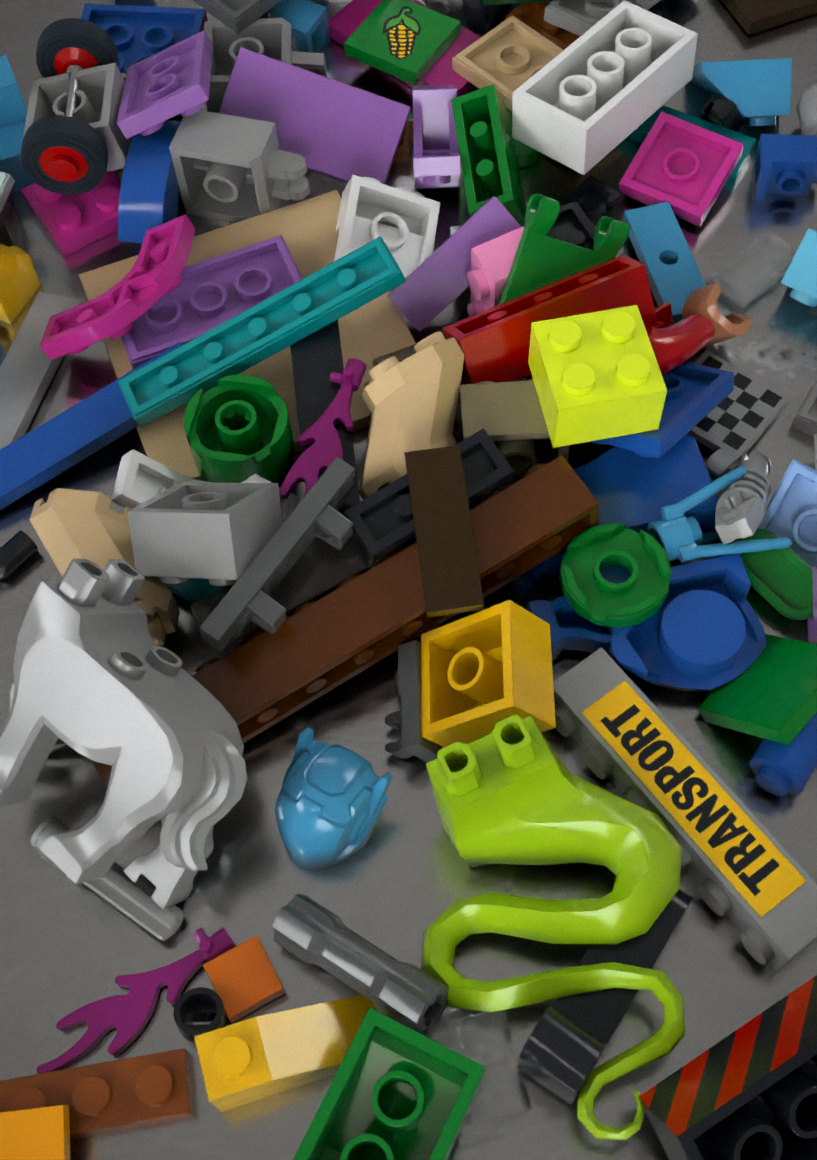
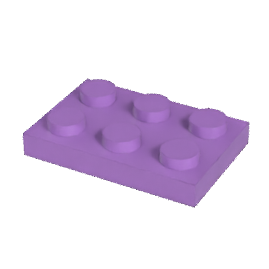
(166, 86)

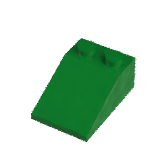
(393, 1098)

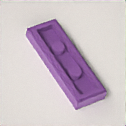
(445, 271)

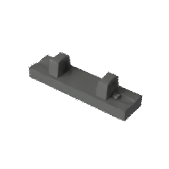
(250, 595)

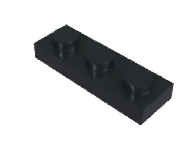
(386, 517)

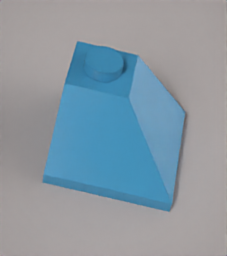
(755, 86)

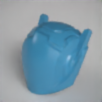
(328, 803)

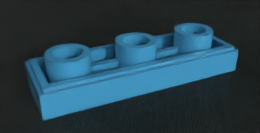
(665, 254)

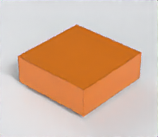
(244, 978)

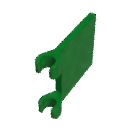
(545, 259)

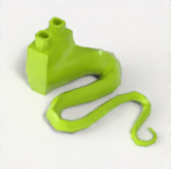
(521, 806)

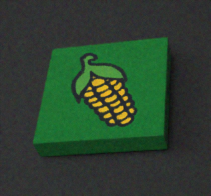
(402, 39)

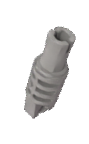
(745, 501)

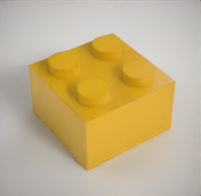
(486, 672)

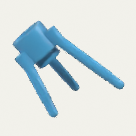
(683, 536)

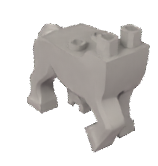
(111, 694)

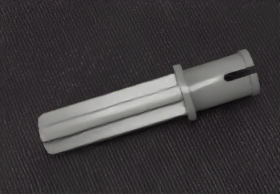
(121, 891)

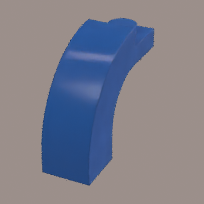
(148, 185)

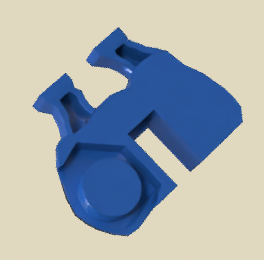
(705, 625)

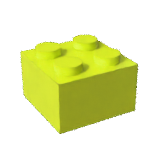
(596, 376)

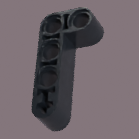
(582, 1024)

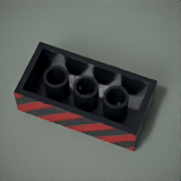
(748, 1092)

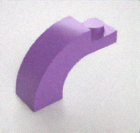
(435, 138)

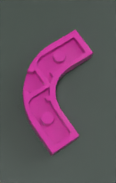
(113, 313)

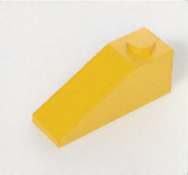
(278, 1050)

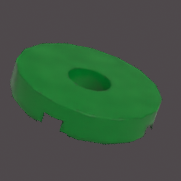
(615, 603)

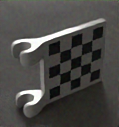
(737, 419)

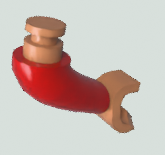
(699, 328)

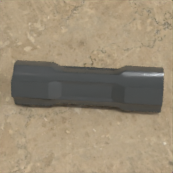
(392, 985)

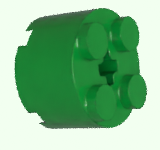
(239, 431)

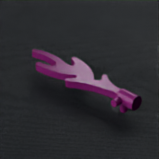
(323, 432)
(132, 1011)

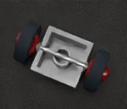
(74, 109)

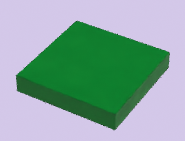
(772, 696)

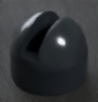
(199, 1006)

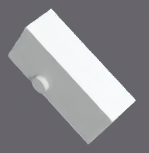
(603, 86)

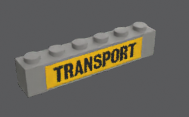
(721, 840)

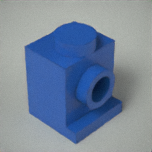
(785, 165)

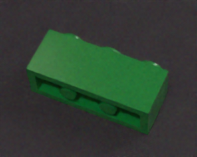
(488, 152)

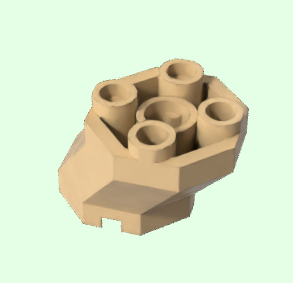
(410, 408)
(85, 527)

